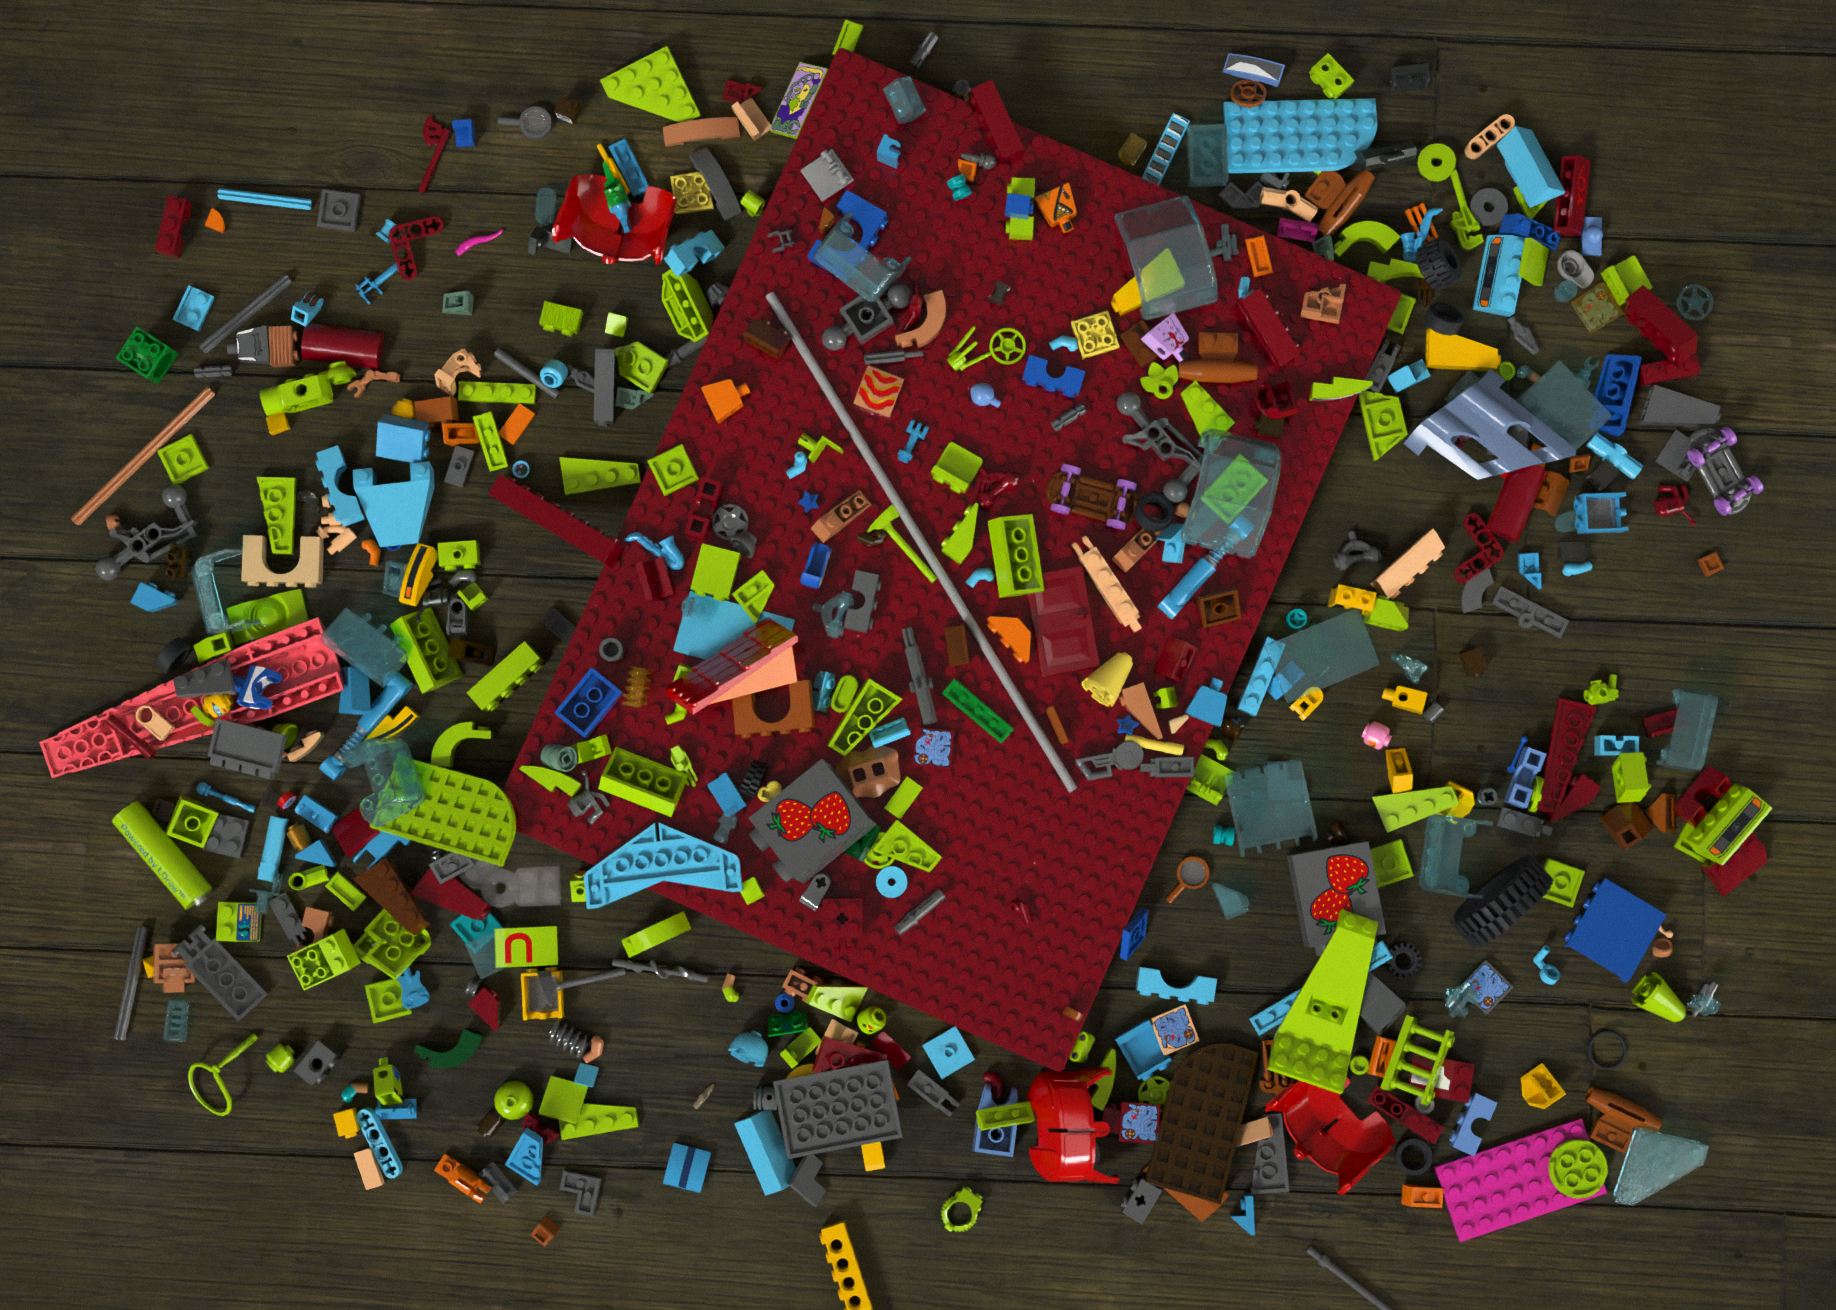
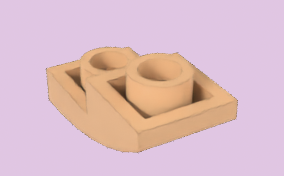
(310, 742)

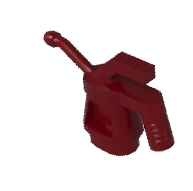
(1669, 505)

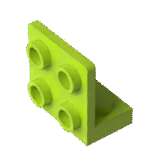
(1625, 279)

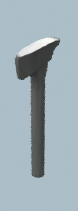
(550, 987)

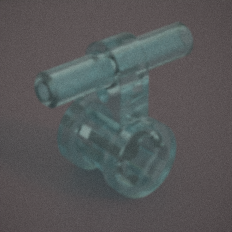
(1413, 668)

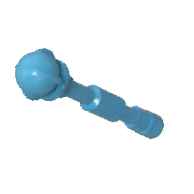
(203, 789)

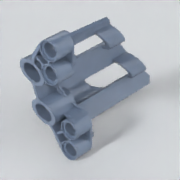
(1485, 415)

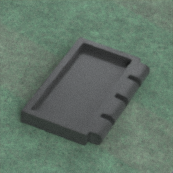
(246, 749)

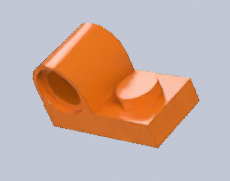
(1422, 1196)

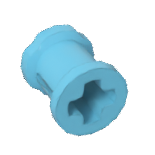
(383, 234)

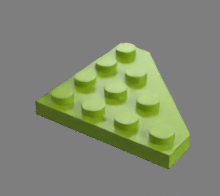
(653, 86)

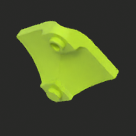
(390, 945)

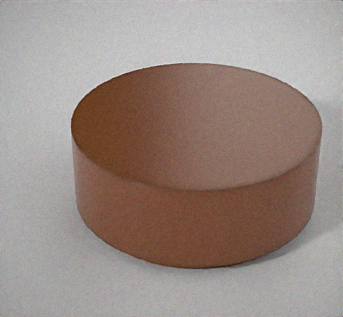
(1072, 1013)

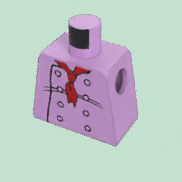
(1167, 338)

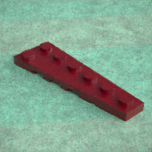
(1566, 739)

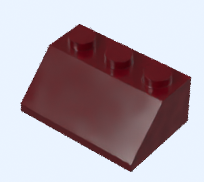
(1742, 864)

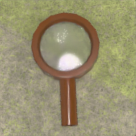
(1192, 874)

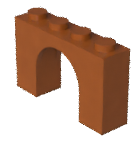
(800, 716)

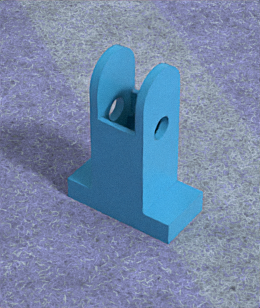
(381, 846)

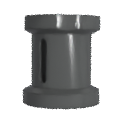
(1493, 796)

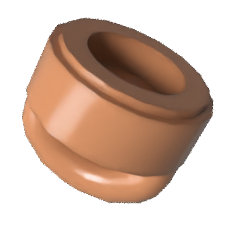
(1662, 948)

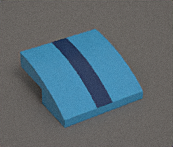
(686, 1167)

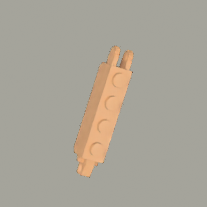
(1108, 585)

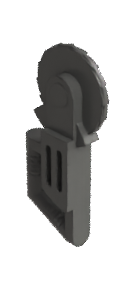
(1126, 756)

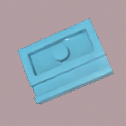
(194, 308)

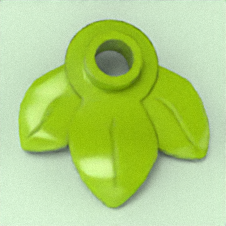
(1159, 377)

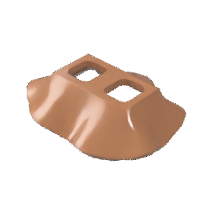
(873, 785)

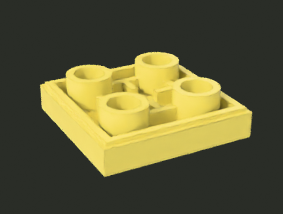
(691, 193)
(1095, 334)

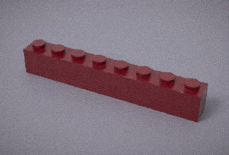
(556, 521)

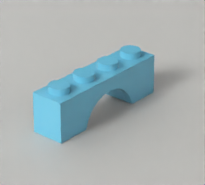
(333, 465)
(1258, 682)
(1201, 987)

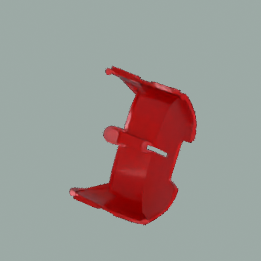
(594, 228)
(1065, 1103)
(1347, 1146)

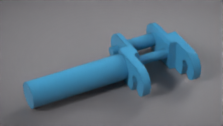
(377, 282)

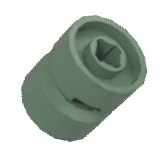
(559, 757)

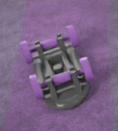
(1720, 470)

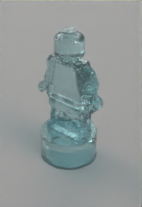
(727, 822)

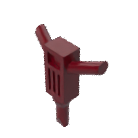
(915, 308)

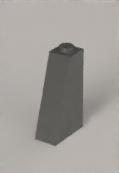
(604, 387)
(1677, 409)

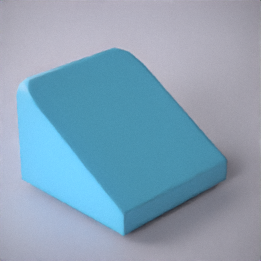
(586, 1075)

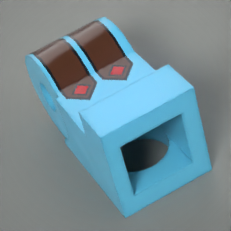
(308, 306)

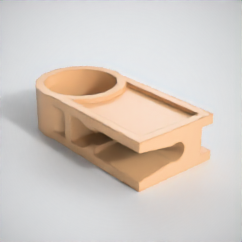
(158, 725)

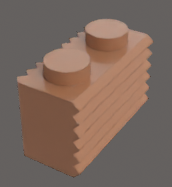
(283, 346)

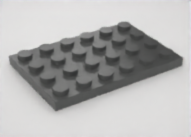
(837, 1109)

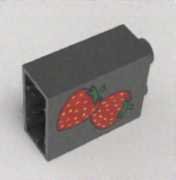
(810, 823)
(1332, 882)

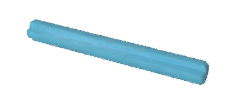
(263, 198)

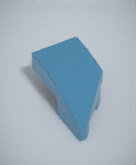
(1529, 567)

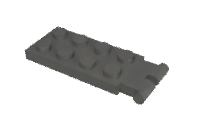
(220, 973)

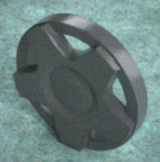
(729, 521)

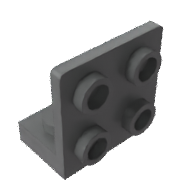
(448, 864)

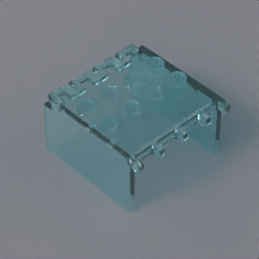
(1270, 805)

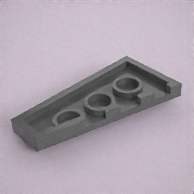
(1271, 1162)

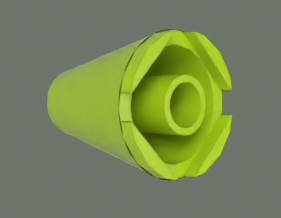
(1657, 997)

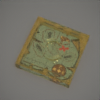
(1597, 308)

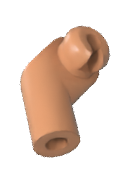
(596, 1049)

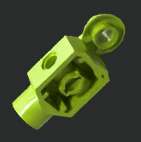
(291, 396)

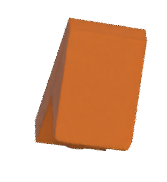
(460, 434)

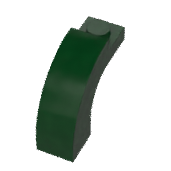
(464, 1050)

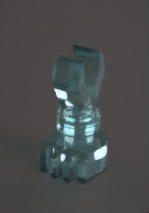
(1585, 373)

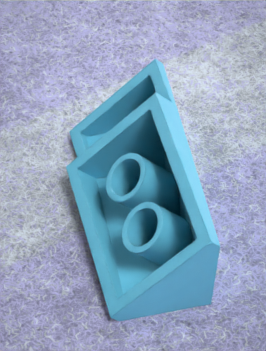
(1529, 166)
(766, 1150)

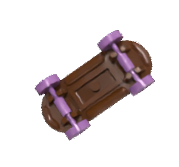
(1092, 497)

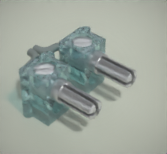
(1703, 1002)

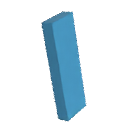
(629, 167)

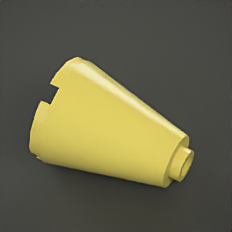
(1109, 679)

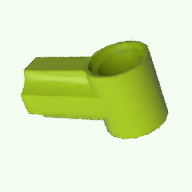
(753, 203)
(310, 877)

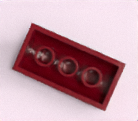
(340, 343)
(1516, 502)

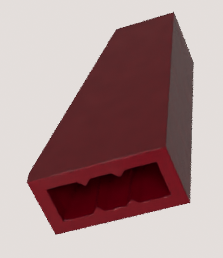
(452, 896)

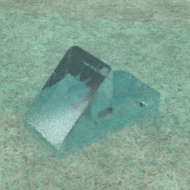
(393, 578)

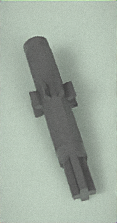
(920, 682)

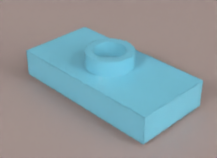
(889, 732)

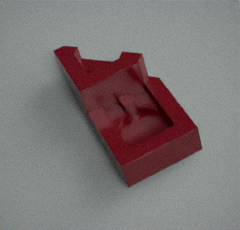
(739, 92)

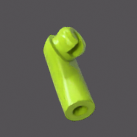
(679, 714)
(1219, 747)

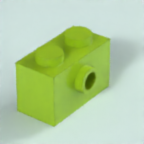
(459, 554)

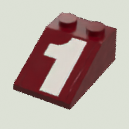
(1453, 1081)

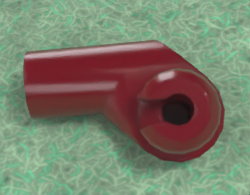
(996, 1082)

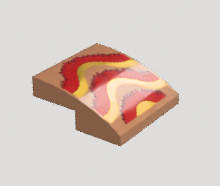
(879, 391)

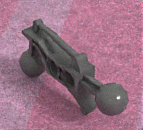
(1175, 489)
(174, 497)

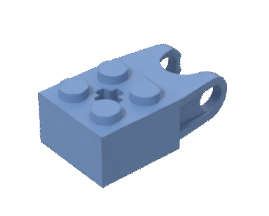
(983, 1141)

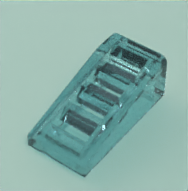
(168, 1029)

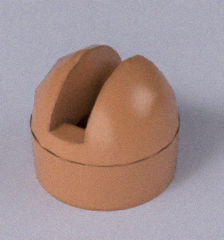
(1182, 510)
(111, 522)

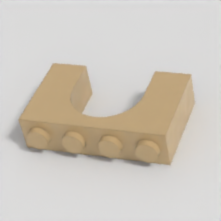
(307, 572)

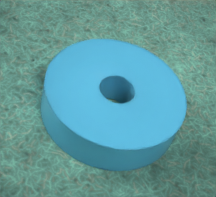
(882, 882)

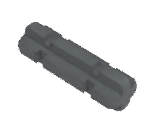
(213, 371)
(1068, 417)

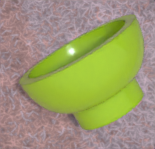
(287, 729)

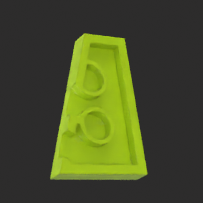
(837, 1000)

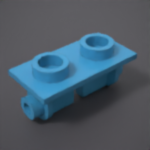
(400, 1111)

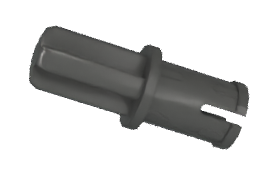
(924, 49)

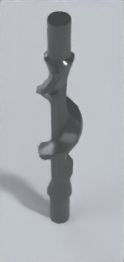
(663, 973)

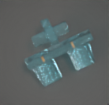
(1459, 997)

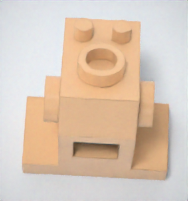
(446, 376)

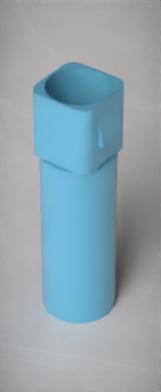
(273, 848)

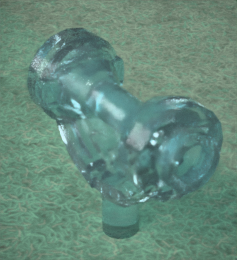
(834, 627)

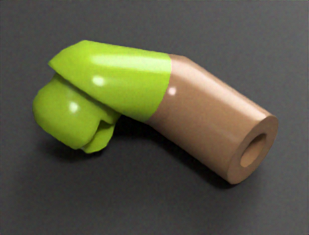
(728, 989)

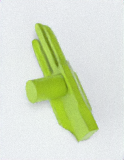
(682, 763)

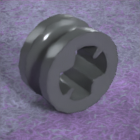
(473, 987)

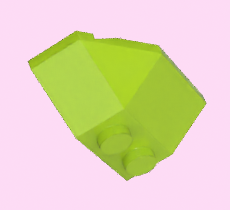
(686, 306)

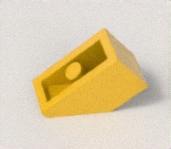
(1399, 770)

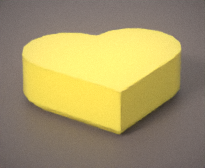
(769, 792)

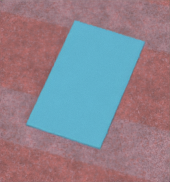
(727, 623)

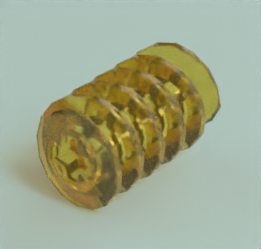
(637, 687)

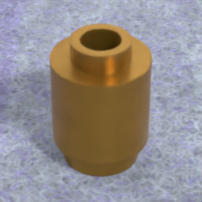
(299, 837)

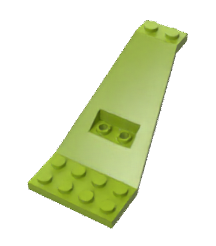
(1314, 1043)

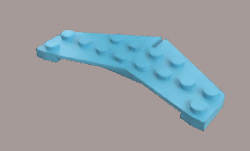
(650, 861)

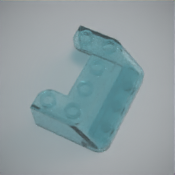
(391, 777)

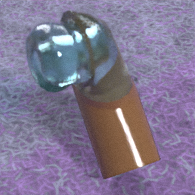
(1526, 371)

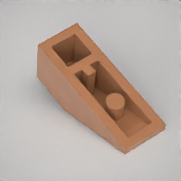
(1139, 705)

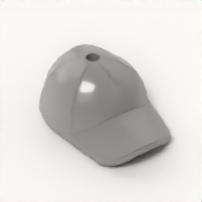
(1577, 268)

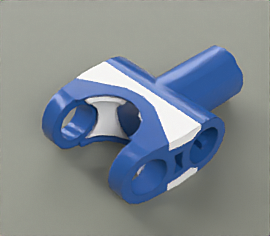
(252, 686)

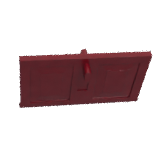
(1063, 623)

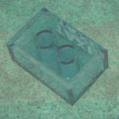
(1207, 155)

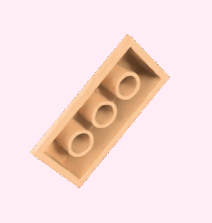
(1408, 564)

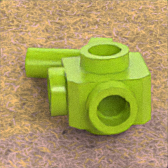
(1600, 692)

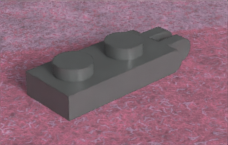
(288, 917)

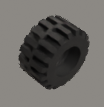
(1438, 263)

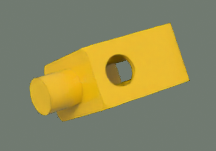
(1415, 699)

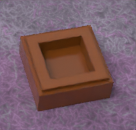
(1710, 564)

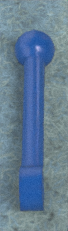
(1511, 768)

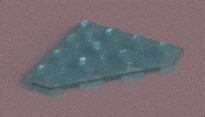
(1654, 1163)

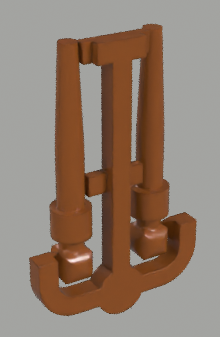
(1267, 1074)

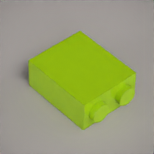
(715, 572)

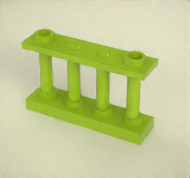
(1398, 1062)

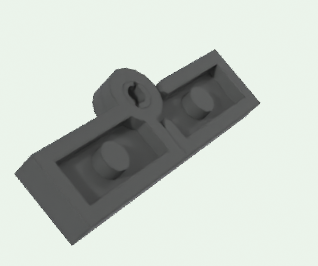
(1529, 612)

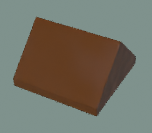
(1219, 607)

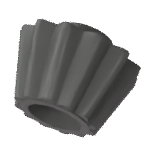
(717, 294)

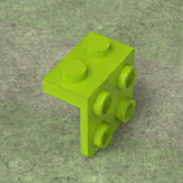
(956, 468)

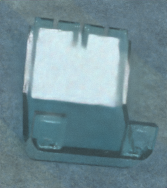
(1168, 257)
(1233, 493)

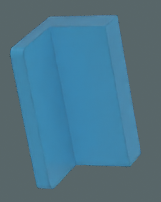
(726, 793)

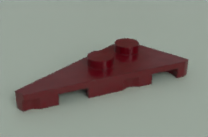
(837, 1054)

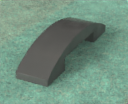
(717, 183)

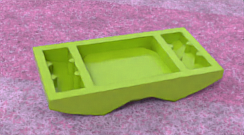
(274, 612)

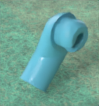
(1243, 286)
(1064, 340)
(799, 465)
(1576, 568)
(980, 574)

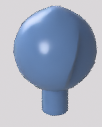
(983, 394)

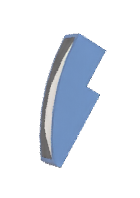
(1254, 69)

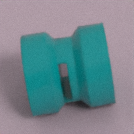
(959, 187)
(1299, 618)
(1223, 835)

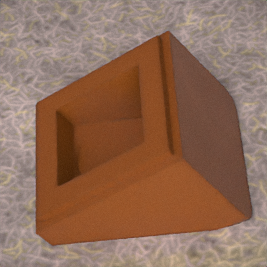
(826, 220)
(545, 1231)

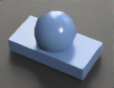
(1592, 236)

